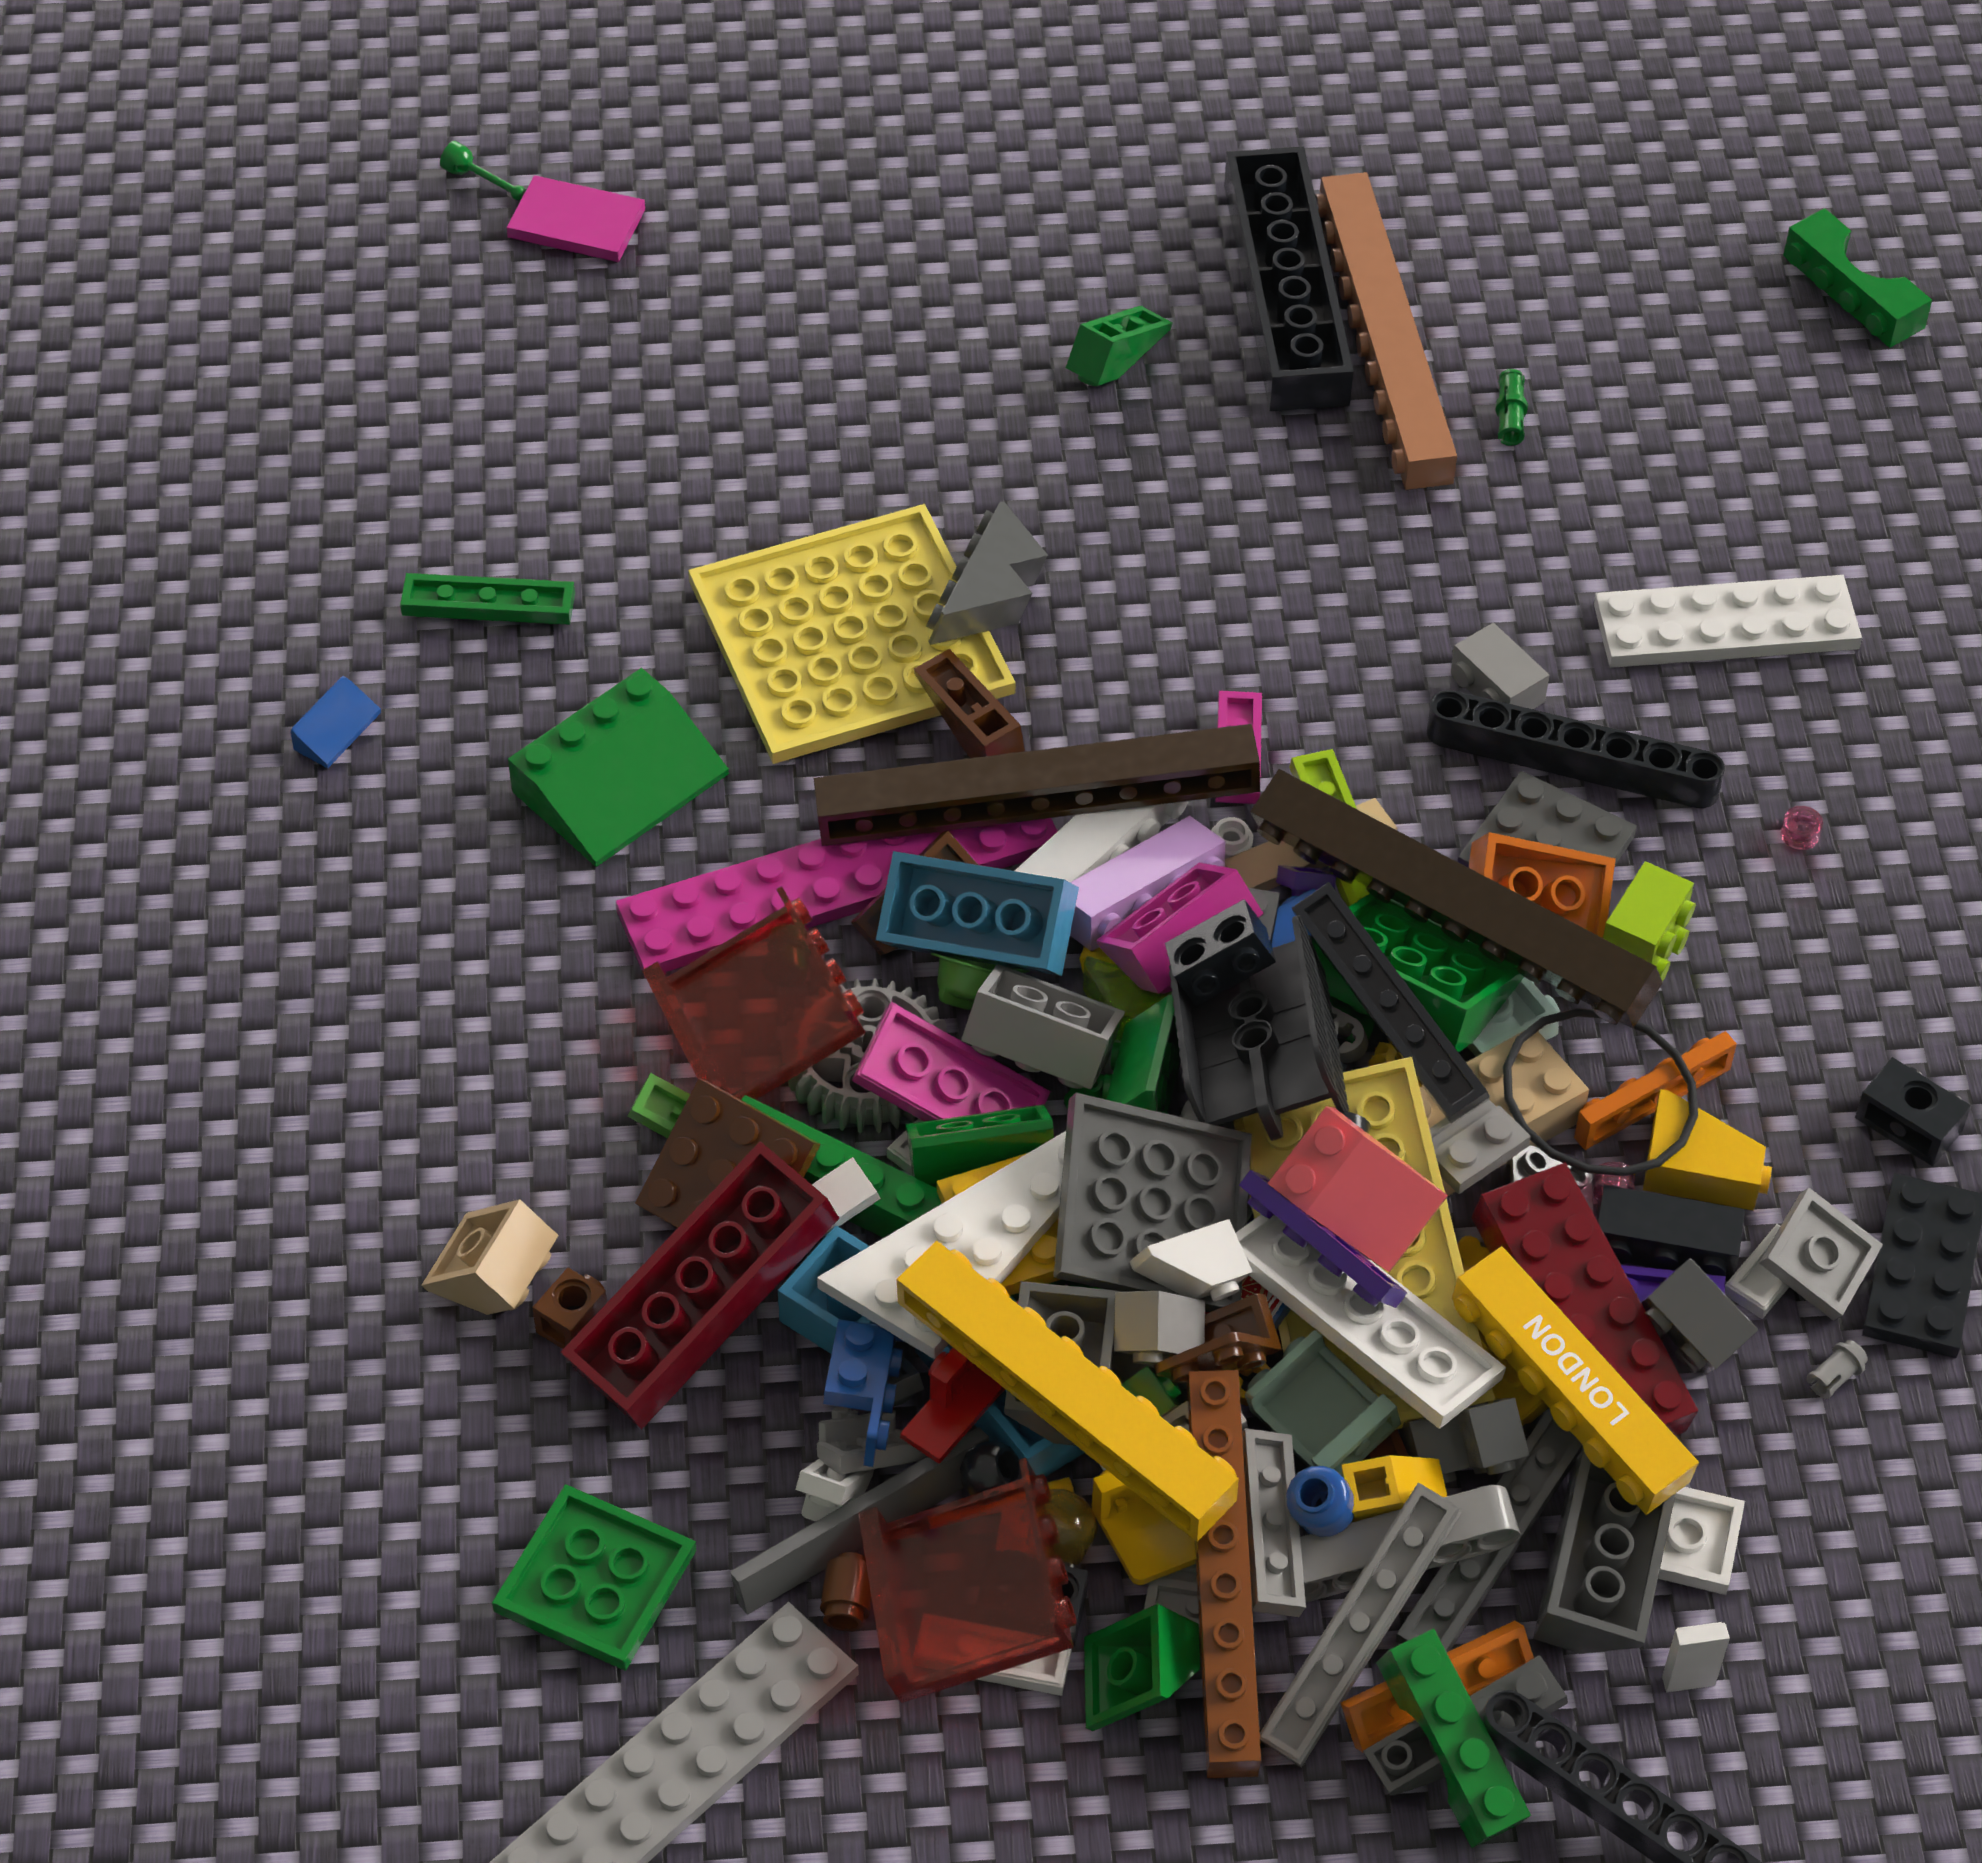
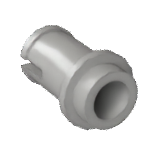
(1845, 1361)

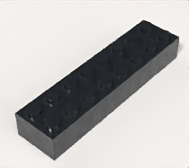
(1288, 279)

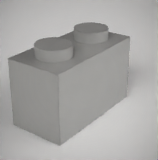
(1498, 669)
(1157, 1325)

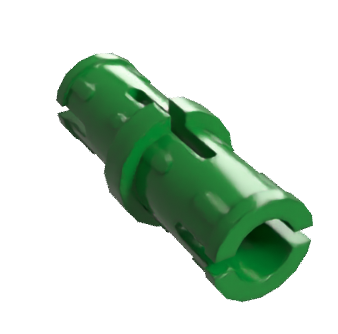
(1511, 407)

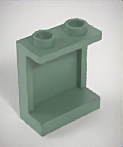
(1321, 1405)

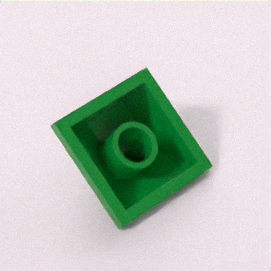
(1137, 1663)

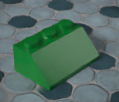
(1146, 1060)
(974, 1141)

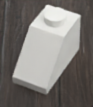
(1197, 1262)

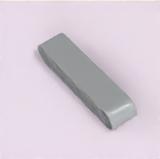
(1337, 1561)

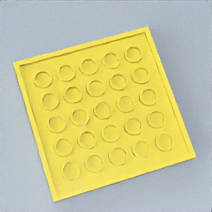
(833, 631)

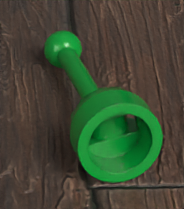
(459, 160)

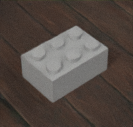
(1042, 1027)

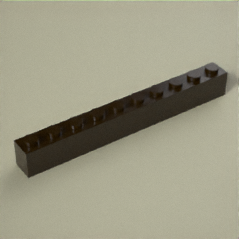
(1037, 784)
(1457, 899)

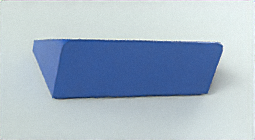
(333, 723)

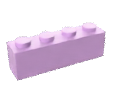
(1138, 875)

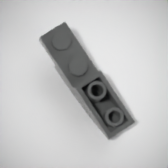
(1407, 1756)

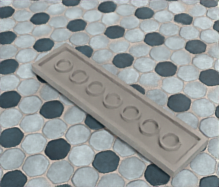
(693, 1749)

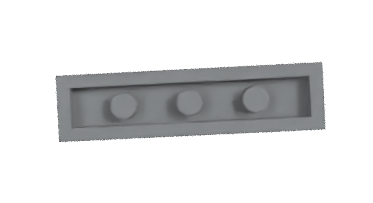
(1272, 1532)

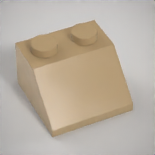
(492, 1258)

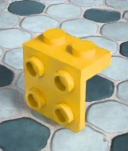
(1139, 1533)

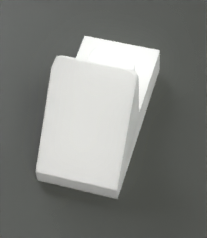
(828, 1489)

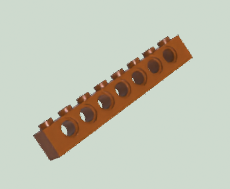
(1225, 1589)

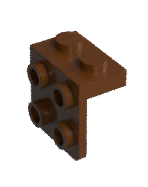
(1234, 1339)

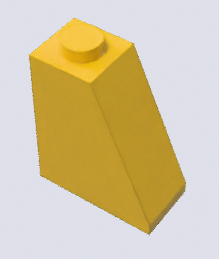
(1714, 1164)

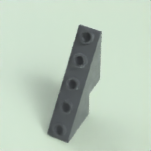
(993, 582)

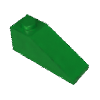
(1114, 344)

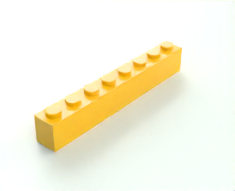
(1068, 1390)

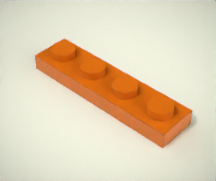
(1639, 1097)
(1479, 1663)

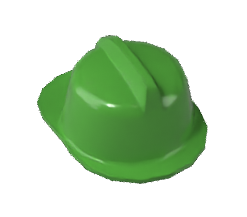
(961, 979)

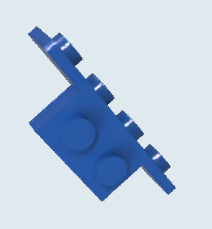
(860, 1375)

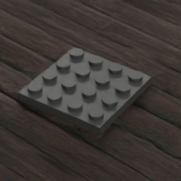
(1138, 1182)

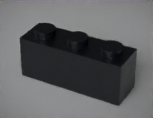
(1670, 1230)

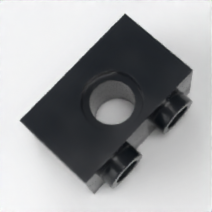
(1924, 1131)

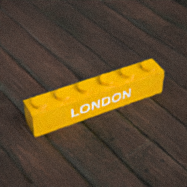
(1573, 1381)

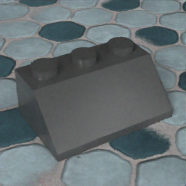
(1072, 1312)

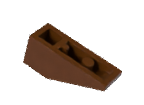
(969, 708)

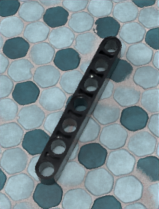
(1575, 749)
(1617, 1786)

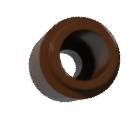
(846, 1592)

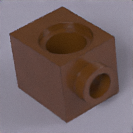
(569, 1290)

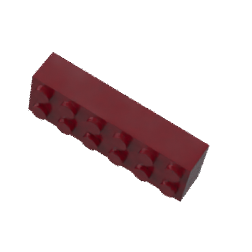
(1565, 1252)
(700, 1284)

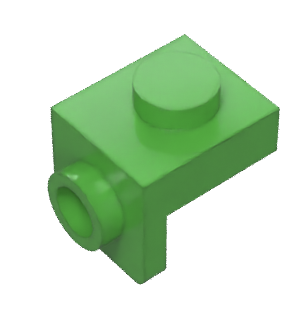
(658, 1105)

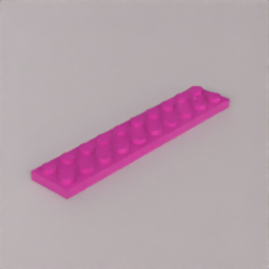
(833, 882)

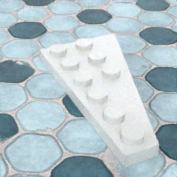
(988, 1223)

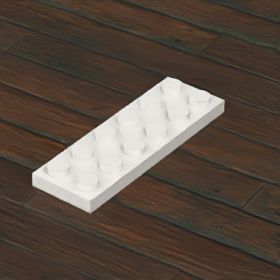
(1727, 621)
(1402, 1347)

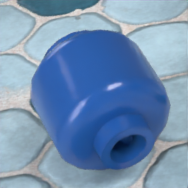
(1320, 1501)

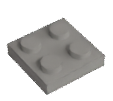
(1821, 1254)

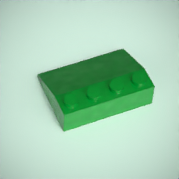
(616, 767)
(1446, 976)

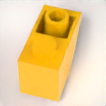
(1388, 1481)

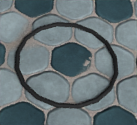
(1598, 1169)

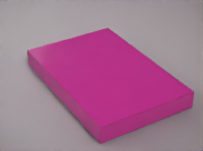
(576, 218)

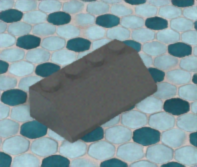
(1601, 1566)

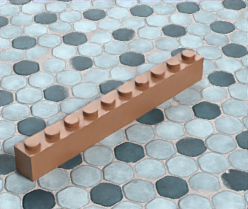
(1386, 332)

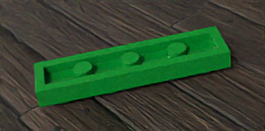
(487, 598)

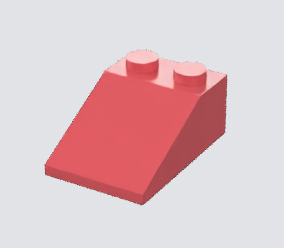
(1357, 1188)

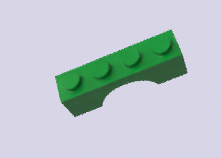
(1885, 306)
(1475, 1774)

